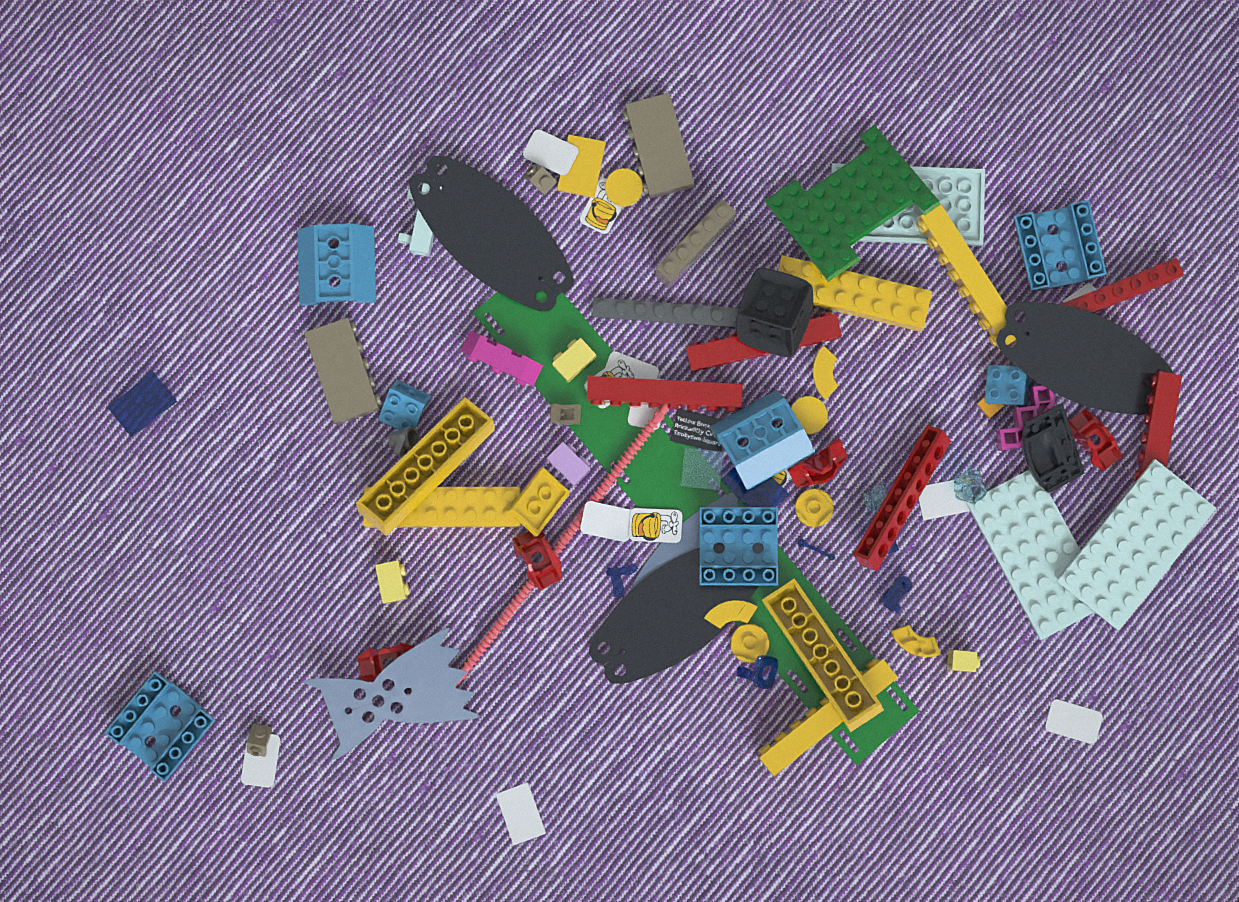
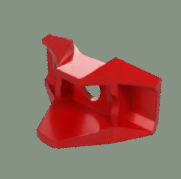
(1104, 453)
(820, 467)
(542, 573)
(372, 660)

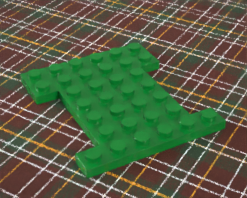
(850, 204)

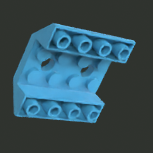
(1073, 245)
(351, 262)
(769, 447)
(738, 531)
(151, 716)

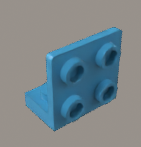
(1007, 386)
(403, 406)

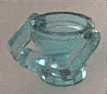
(970, 486)
(875, 497)

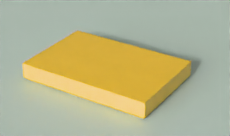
(586, 168)
(538, 501)

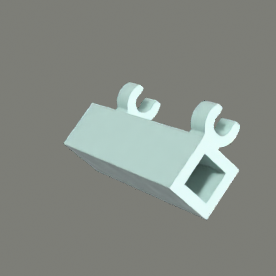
(422, 236)

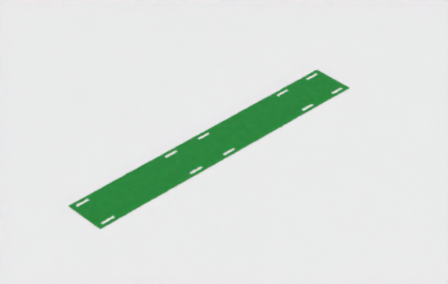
(656, 485)

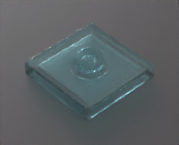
(701, 469)

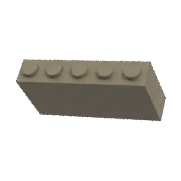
(658, 146)
(695, 244)
(343, 370)

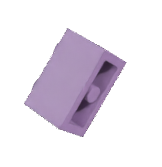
(569, 464)

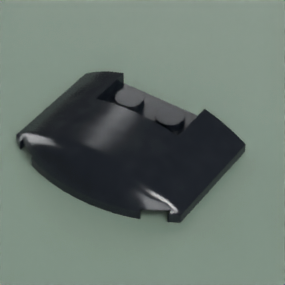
(1051, 449)

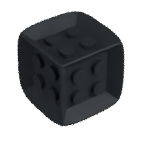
(774, 312)

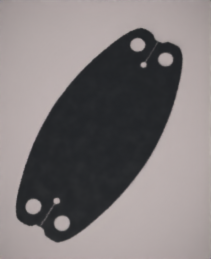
(491, 233)
(1082, 356)
(663, 619)

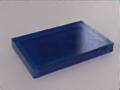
(142, 404)
(766, 494)

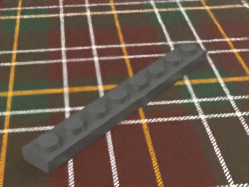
(664, 312)

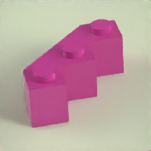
(501, 359)
(1041, 400)

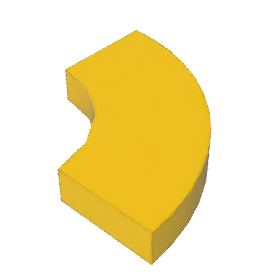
(823, 372)
(730, 611)
(915, 644)

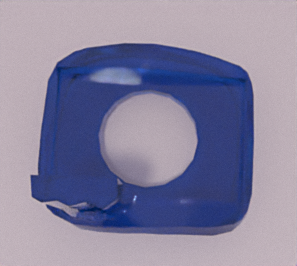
(615, 573)
(756, 674)

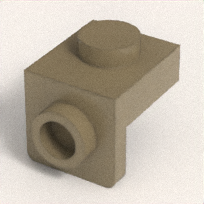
(540, 178)
(565, 414)
(258, 740)

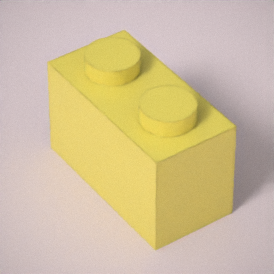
(574, 359)
(392, 582)
(962, 661)

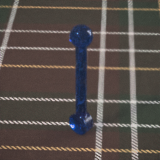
(801, 542)

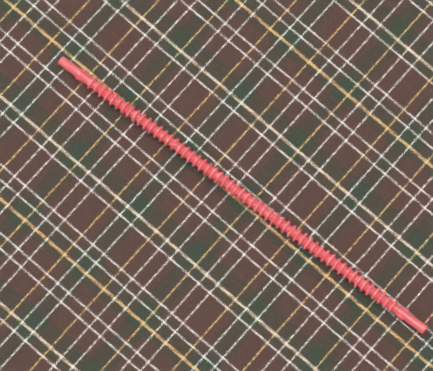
(658, 416)

